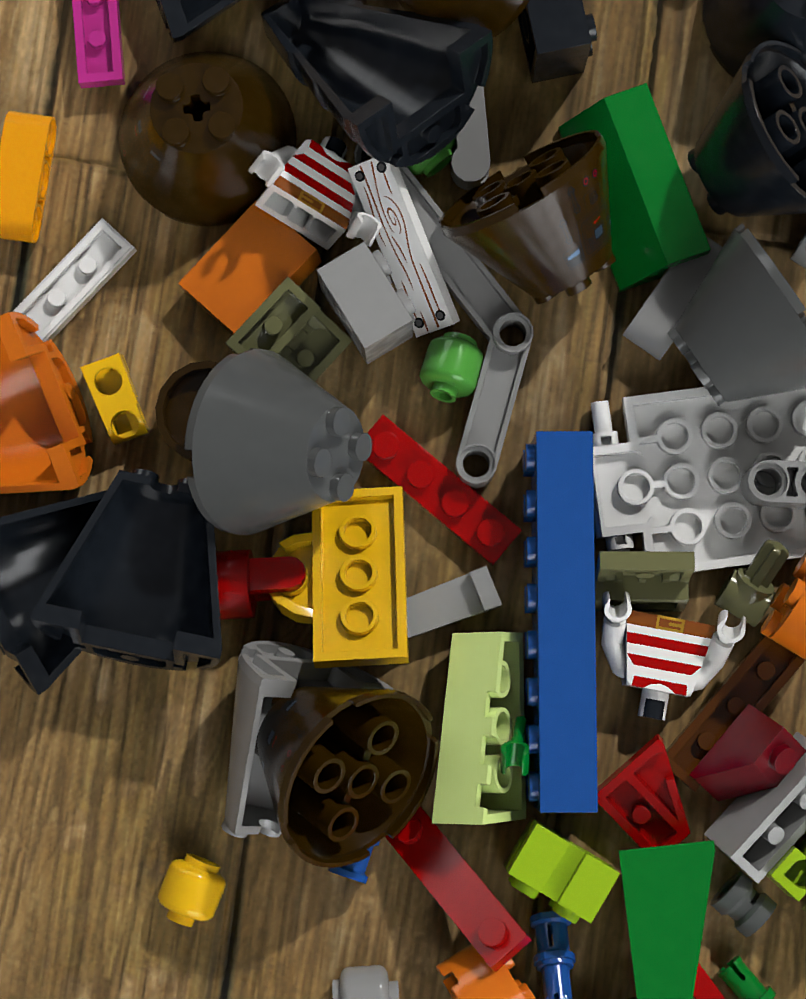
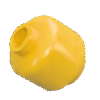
(191, 889)

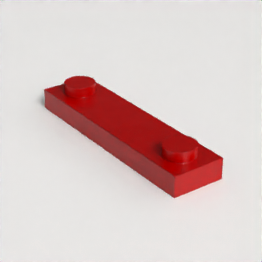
(459, 890)

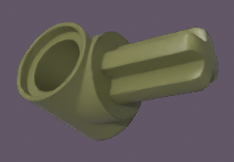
(750, 589)

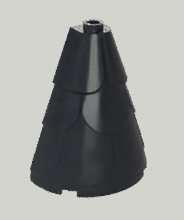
(384, 73)

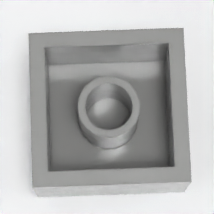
(366, 302)

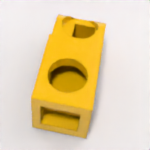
(115, 398)

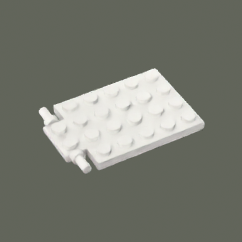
(685, 470)

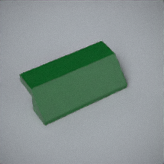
(648, 198)

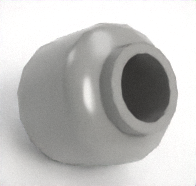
(365, 983)

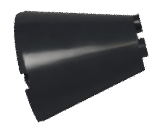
(30, 554)
(139, 579)

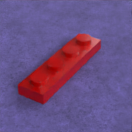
(440, 491)

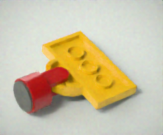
(338, 578)

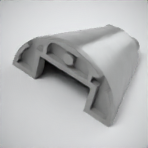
(263, 673)

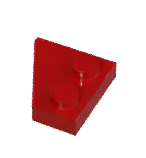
(646, 798)

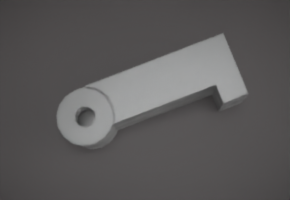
(472, 154)
(451, 602)

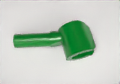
(516, 751)

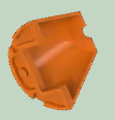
(40, 413)

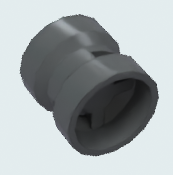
(743, 904)

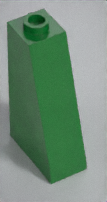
(666, 915)

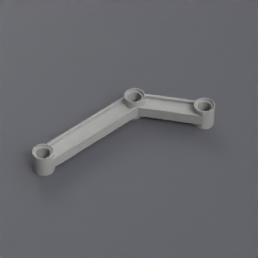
(491, 312)

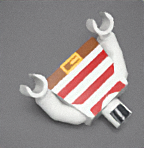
(314, 192)
(664, 652)

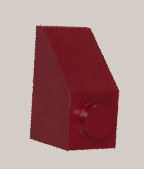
(748, 757)

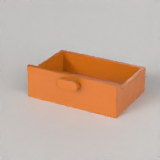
(248, 267)

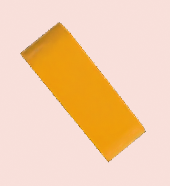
(25, 173)

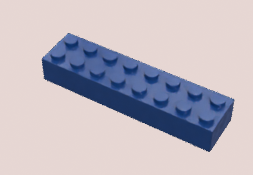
(562, 622)

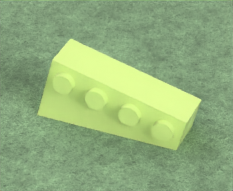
(478, 718)

